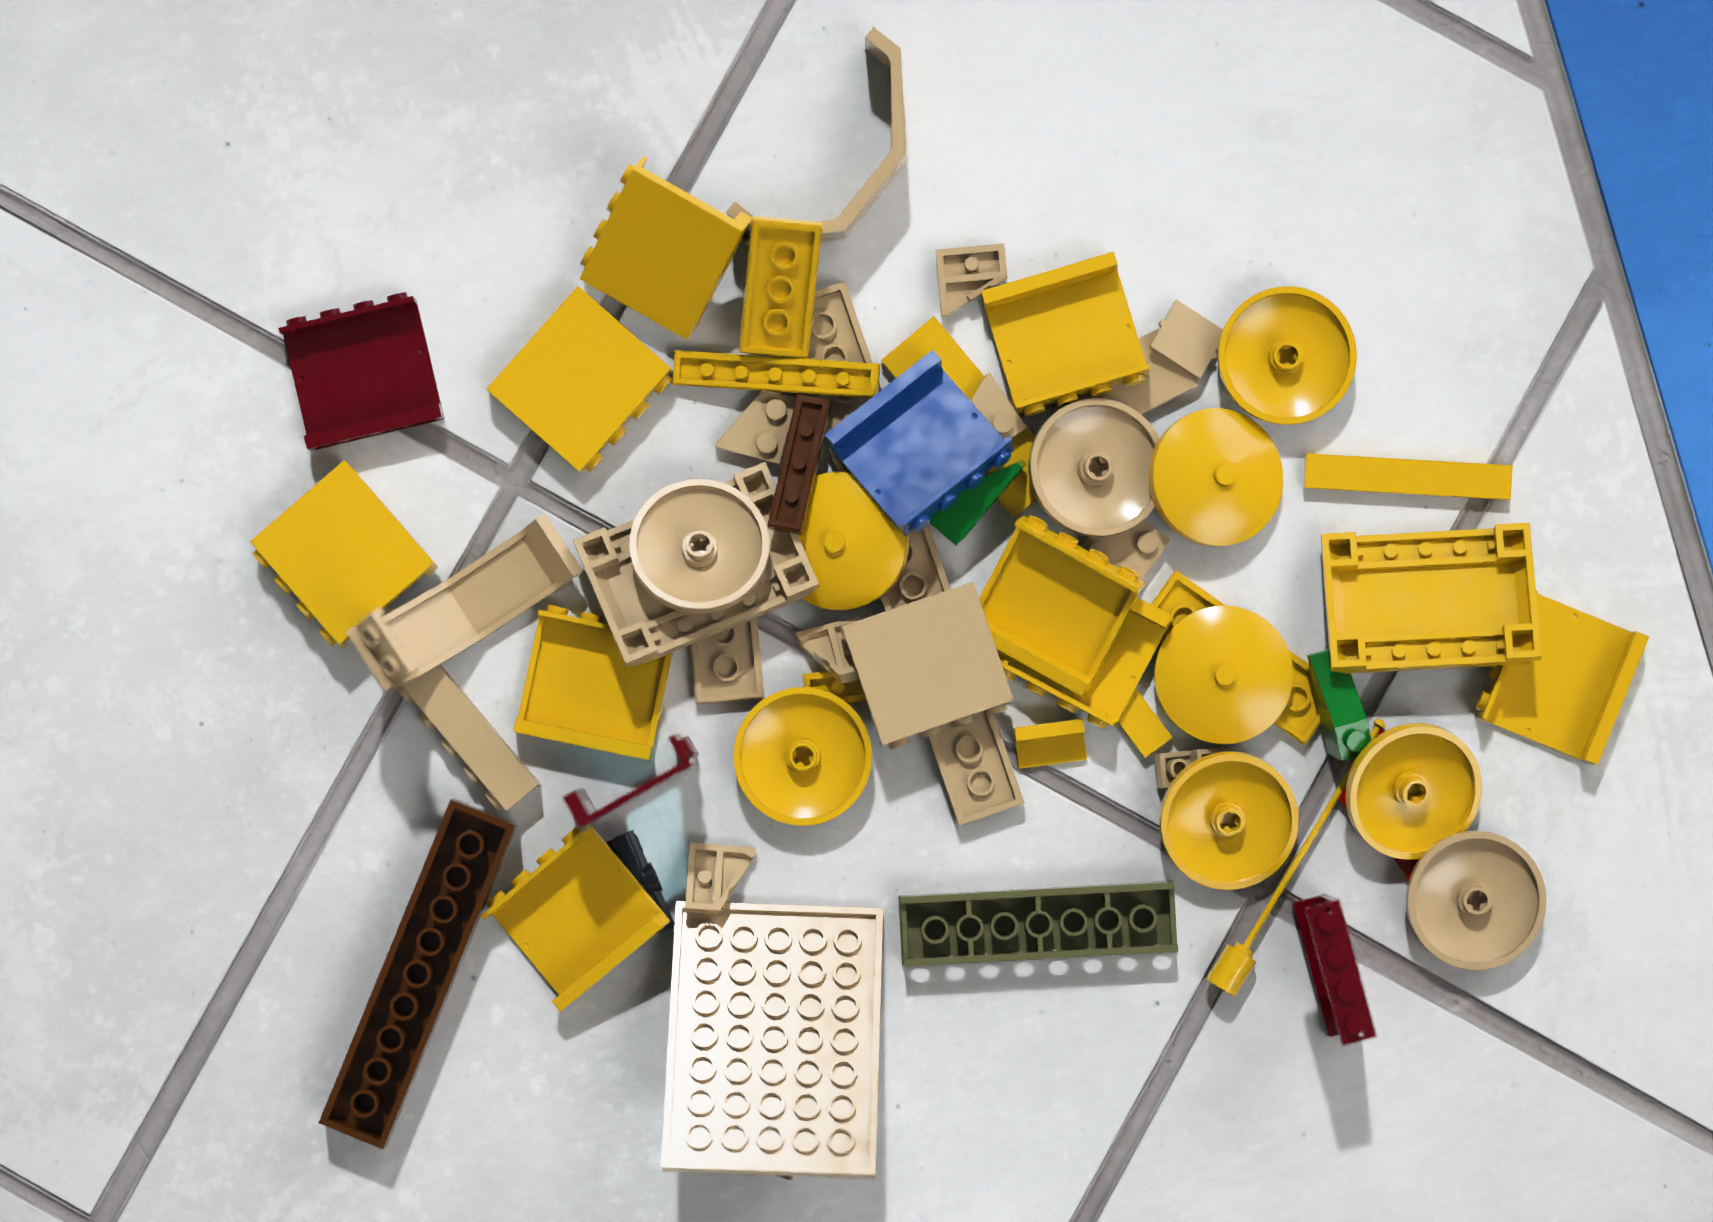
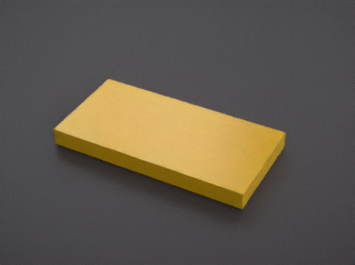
(780, 287)

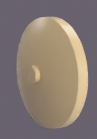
(1093, 467)
(699, 546)
(1476, 900)

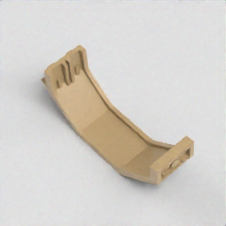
(841, 226)
(465, 606)

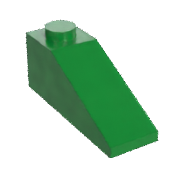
(973, 504)
(1339, 709)

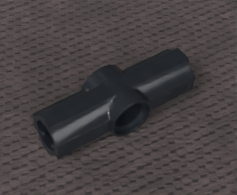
(632, 856)

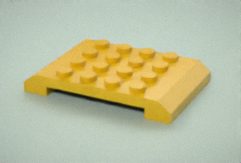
(1431, 599)

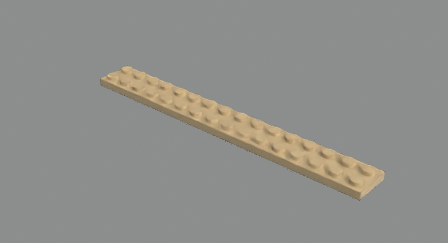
(973, 754)

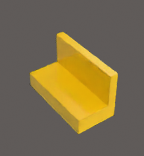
(1050, 743)

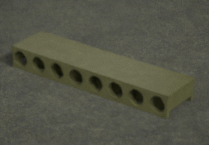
(1037, 923)

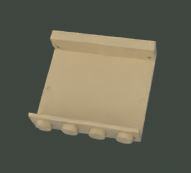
(928, 665)

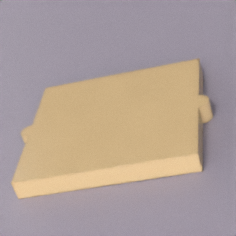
(1186, 339)

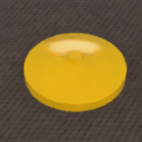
(1287, 355)
(1216, 477)
(850, 544)
(1223, 674)
(802, 756)
(1413, 789)
(1229, 820)

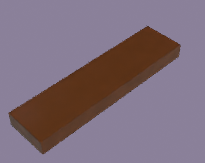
(799, 464)

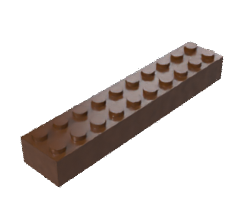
(418, 973)

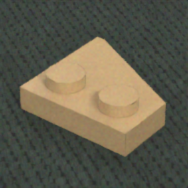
(967, 272)
(761, 428)
(829, 649)

